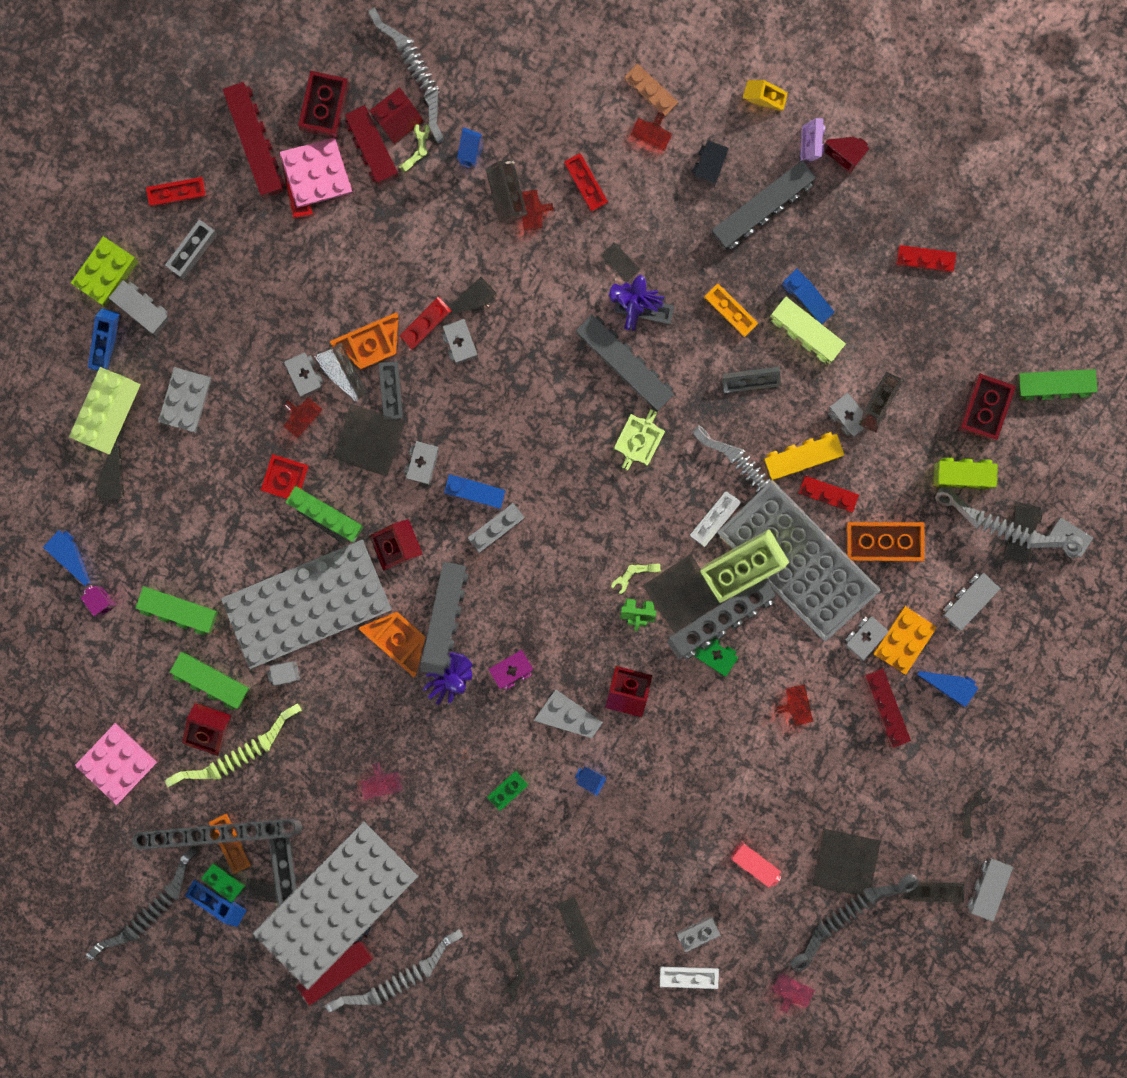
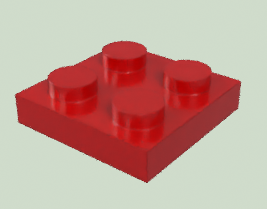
(283, 476)

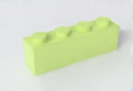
(807, 330)

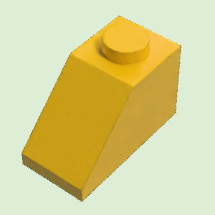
(765, 94)

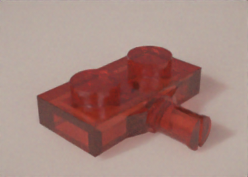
(652, 132)
(534, 210)
(301, 416)
(797, 705)

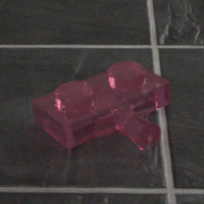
(380, 783)
(792, 992)

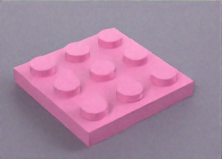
(315, 172)
(116, 764)

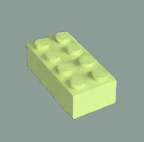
(104, 410)
(744, 566)

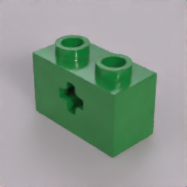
(721, 665)
(507, 790)
(223, 882)

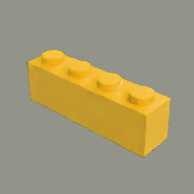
(803, 457)

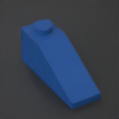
(469, 148)
(807, 296)
(103, 338)
(474, 491)
(68, 555)
(955, 687)
(590, 780)
(215, 903)

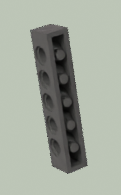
(678, 641)

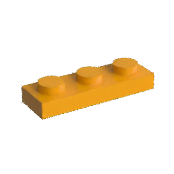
(731, 310)

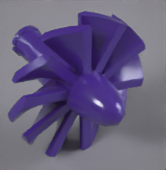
(634, 298)
(453, 679)

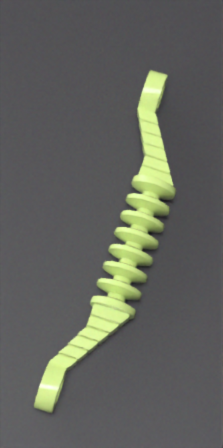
(214, 771)

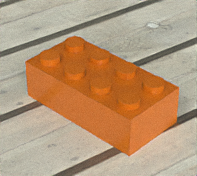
(885, 541)

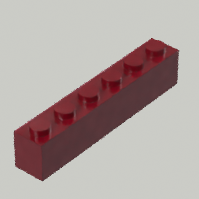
(253, 140)

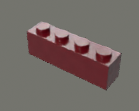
(371, 145)
(886, 708)
(346, 965)

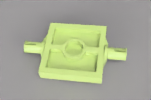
(639, 439)

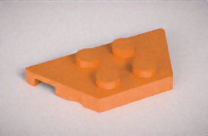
(372, 342)
(398, 640)

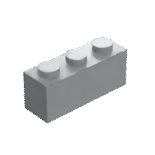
(191, 249)
(140, 307)
(970, 601)
(989, 889)

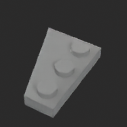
(568, 715)

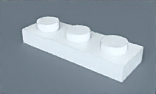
(715, 519)
(689, 977)

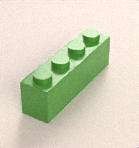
(1056, 384)
(324, 514)
(177, 610)
(209, 680)

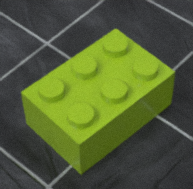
(104, 271)
(965, 474)

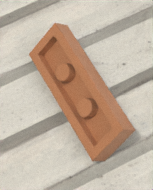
(651, 90)

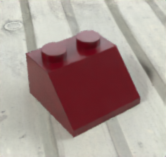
(396, 115)
(846, 151)
(395, 544)
(628, 691)
(206, 729)

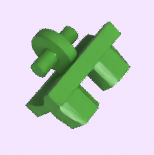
(638, 616)

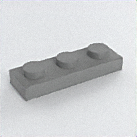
(496, 527)

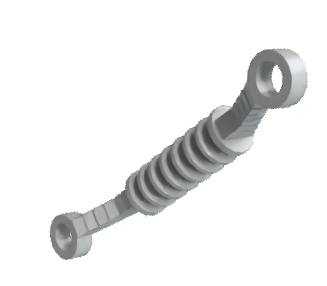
(404, 44)
(735, 455)
(1033, 540)
(375, 997)

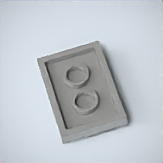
(185, 400)

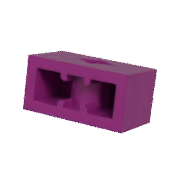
(97, 601)
(516, 660)

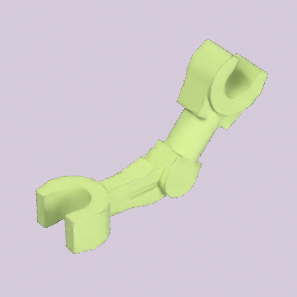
(422, 149)
(634, 569)

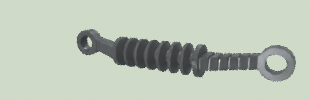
(172, 891)
(824, 931)

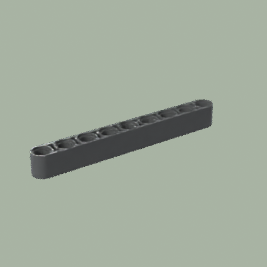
(208, 837)

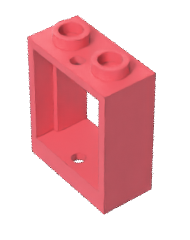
(755, 865)

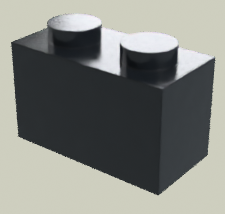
(710, 164)

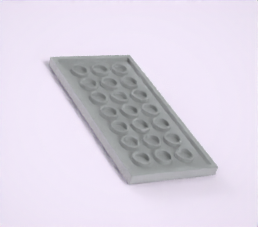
(820, 577)
(306, 604)
(335, 905)

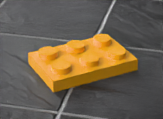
(905, 640)

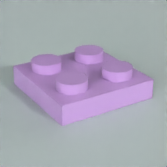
(812, 140)

